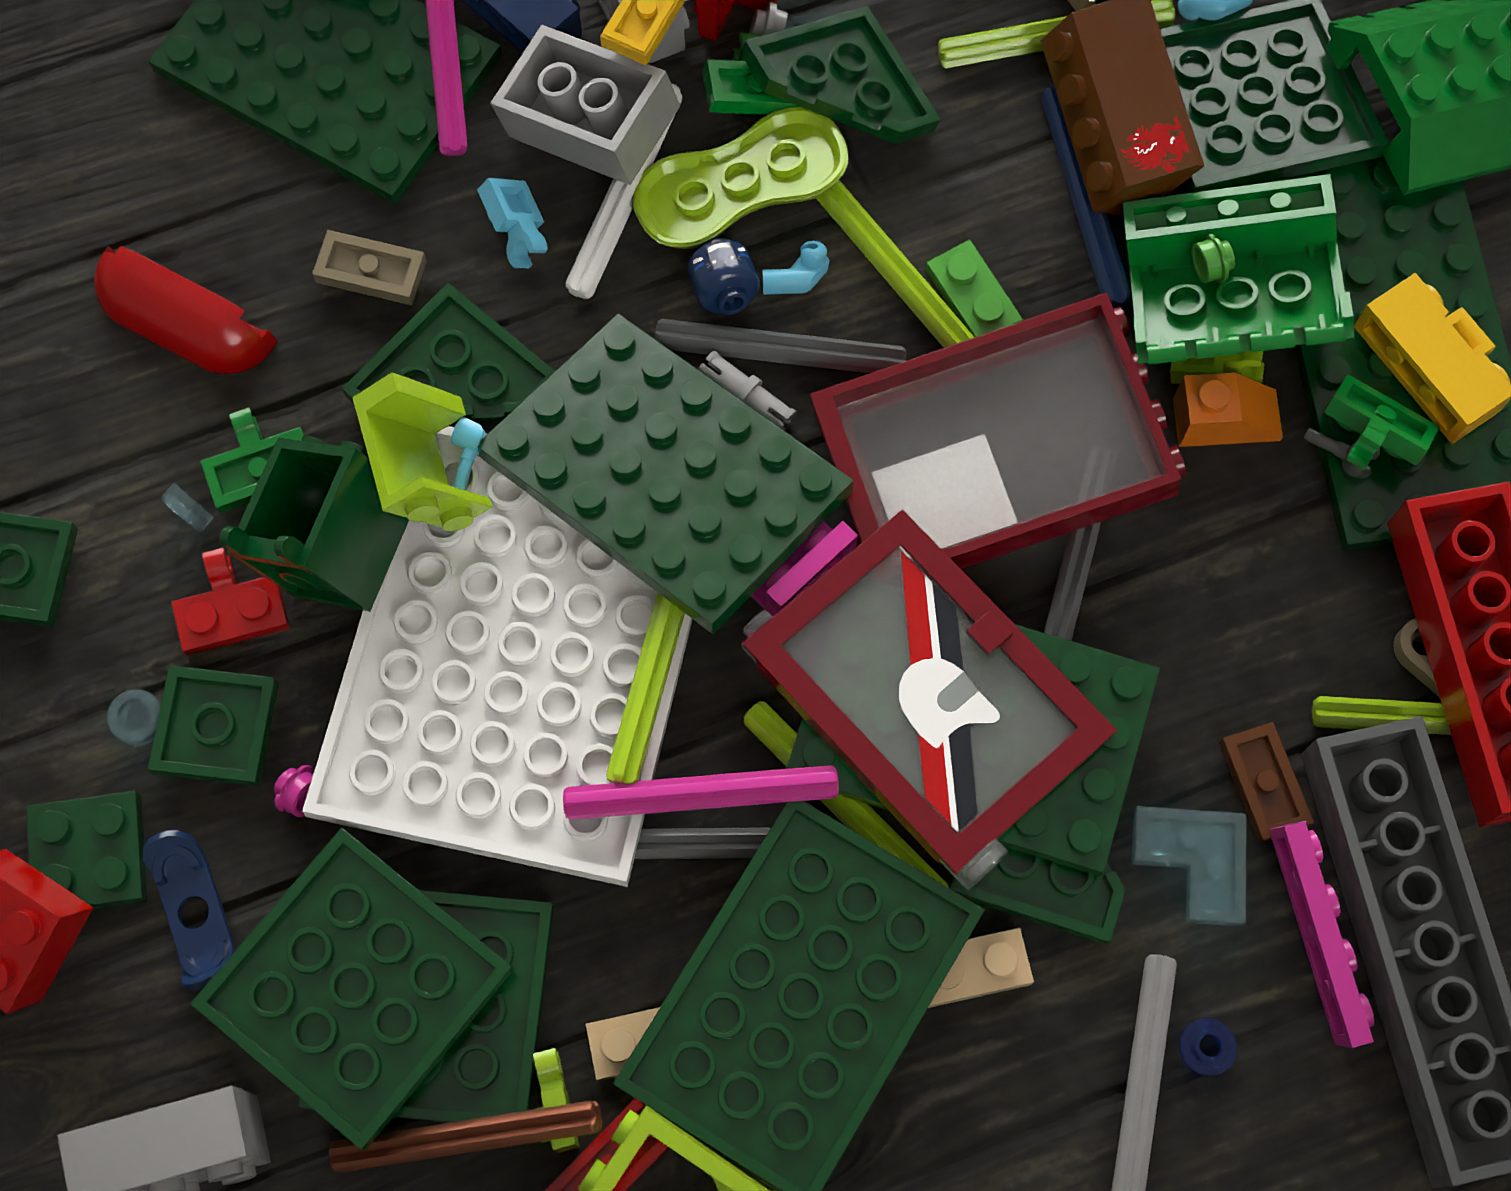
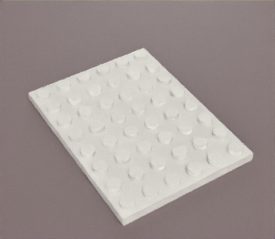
(492, 689)

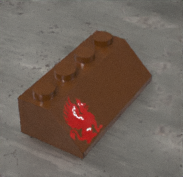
(1121, 103)

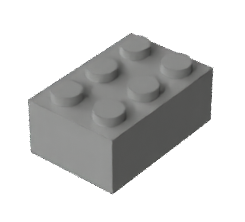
(586, 104)
(170, 1146)

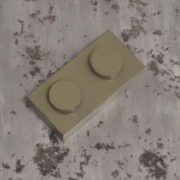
(369, 267)

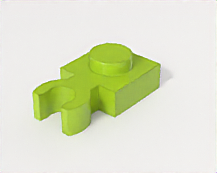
(553, 1091)

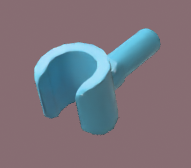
(467, 436)

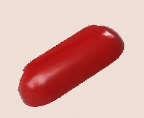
(178, 313)

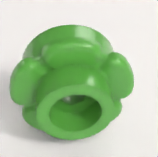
(1213, 259)

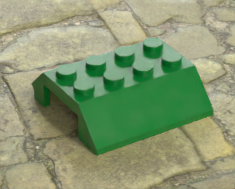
(1444, 81)
(1283, 281)

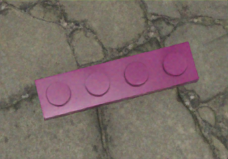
(1329, 955)

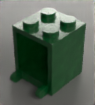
(318, 524)

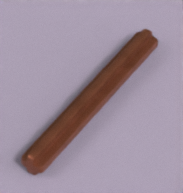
(468, 1136)

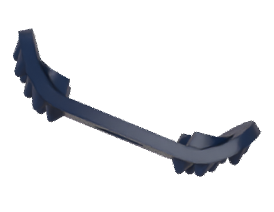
(181, 874)

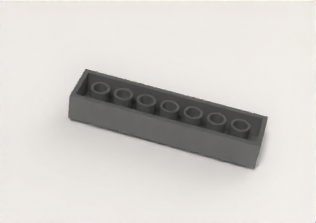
(1421, 941)

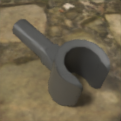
(1339, 450)

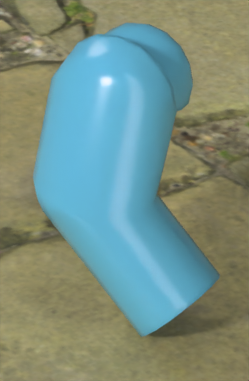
(1210, 9)
(802, 275)

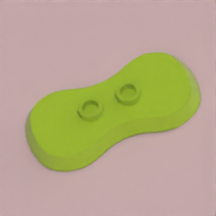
(775, 162)

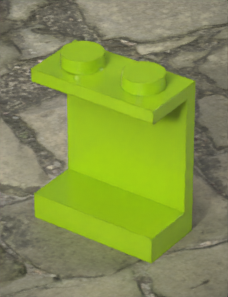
(400, 439)

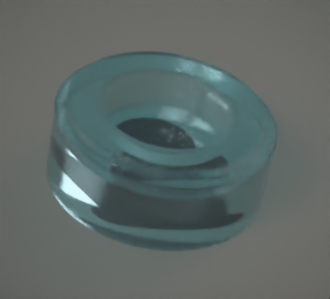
(187, 507)
(134, 717)

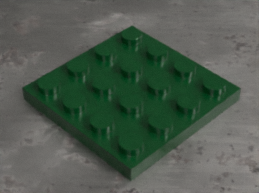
(1269, 96)
(352, 988)
(493, 1059)

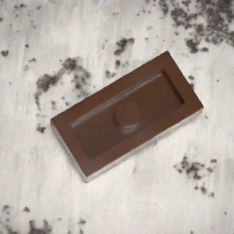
(1264, 780)

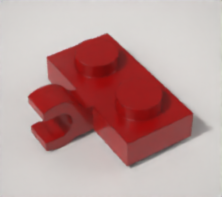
(229, 611)

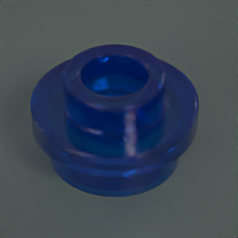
(1190, 1047)

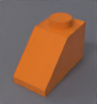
(1225, 410)

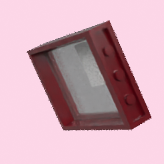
(1004, 435)

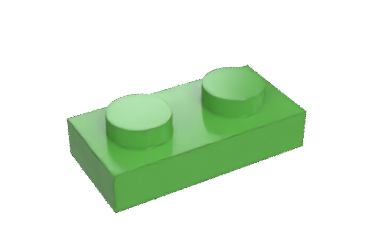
(971, 290)

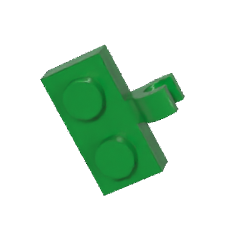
(735, 89)
(1379, 423)
(236, 473)

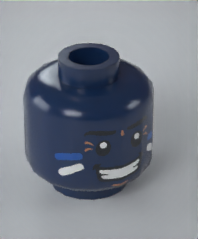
(721, 275)

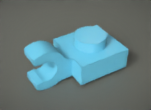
(515, 212)

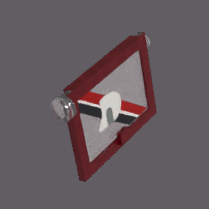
(928, 694)

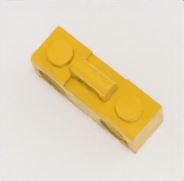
(1436, 356)

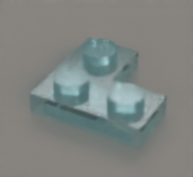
(1211, 850)

